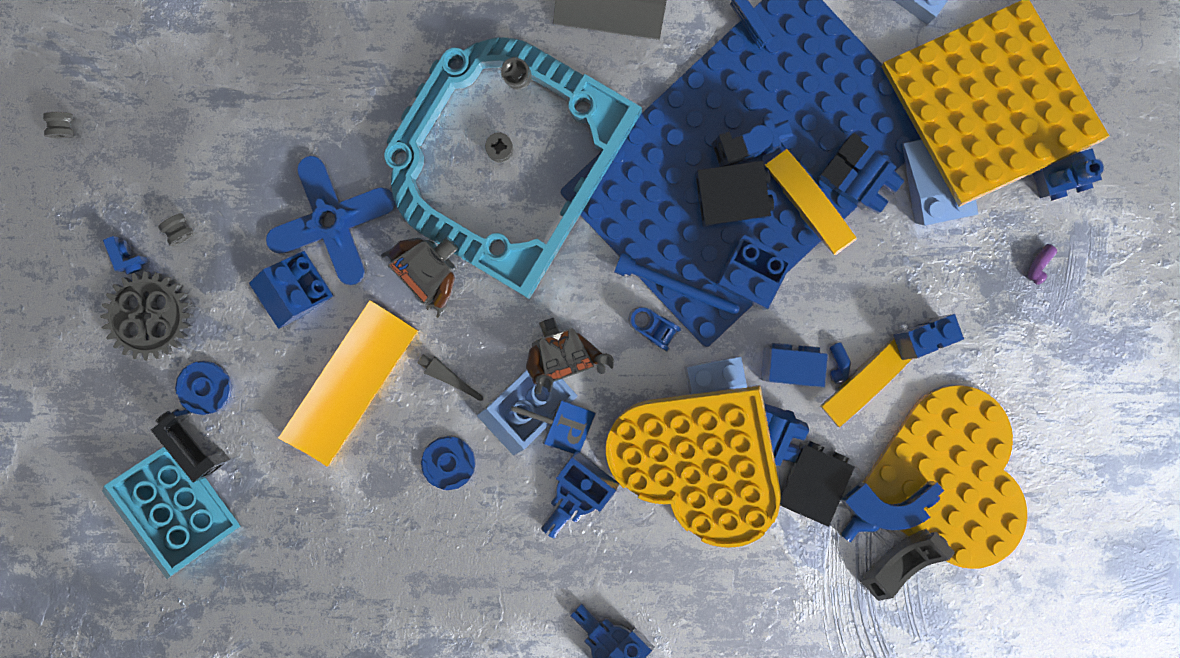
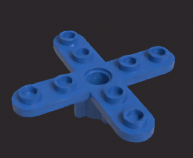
(337, 236)

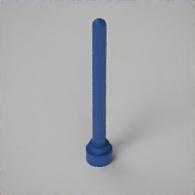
(627, 266)

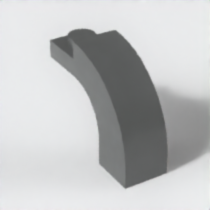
(905, 560)

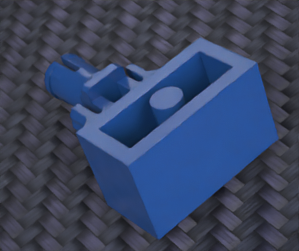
(1069, 173)
(582, 488)
(611, 643)

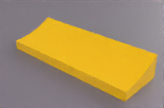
(348, 383)

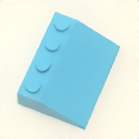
(169, 511)

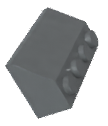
(621, 17)

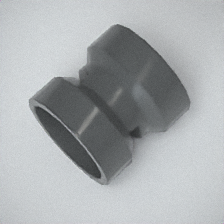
(514, 68)

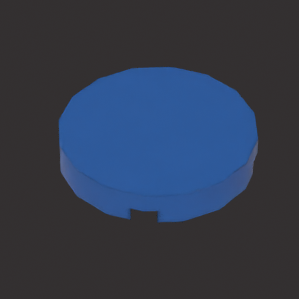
(203, 387)
(448, 462)

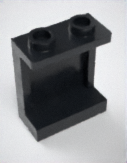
(734, 193)
(184, 448)
(816, 483)

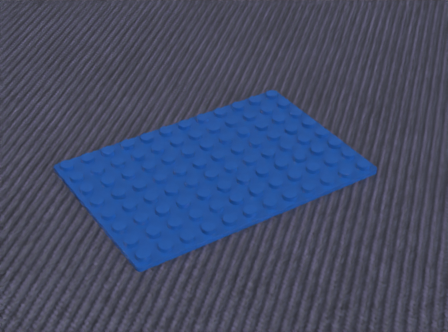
(806, 74)

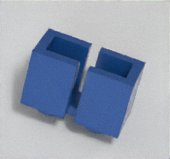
(928, 337)

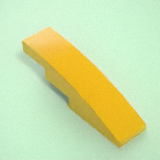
(810, 202)
(864, 384)

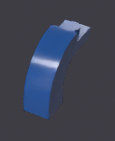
(899, 516)

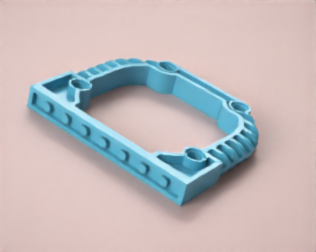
(608, 118)

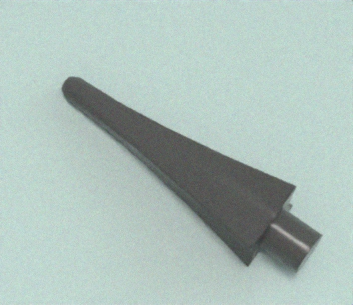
(438, 370)

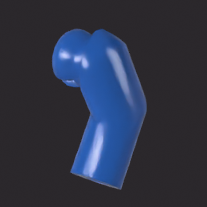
(843, 362)

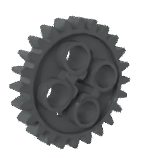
(121, 316)

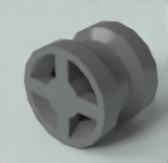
(58, 125)
(499, 152)
(176, 229)

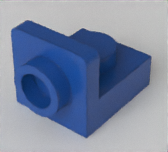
(119, 255)

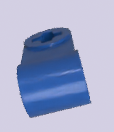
(655, 328)

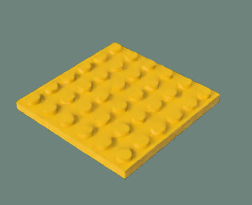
(994, 101)

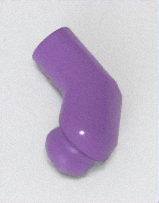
(1040, 262)

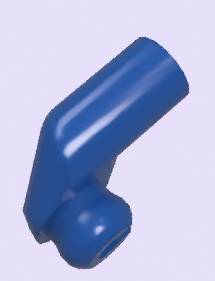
(855, 526)

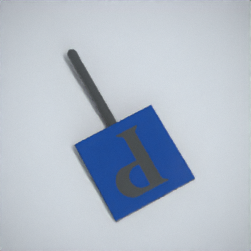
(567, 428)

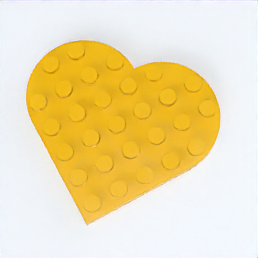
(964, 445)
(704, 458)

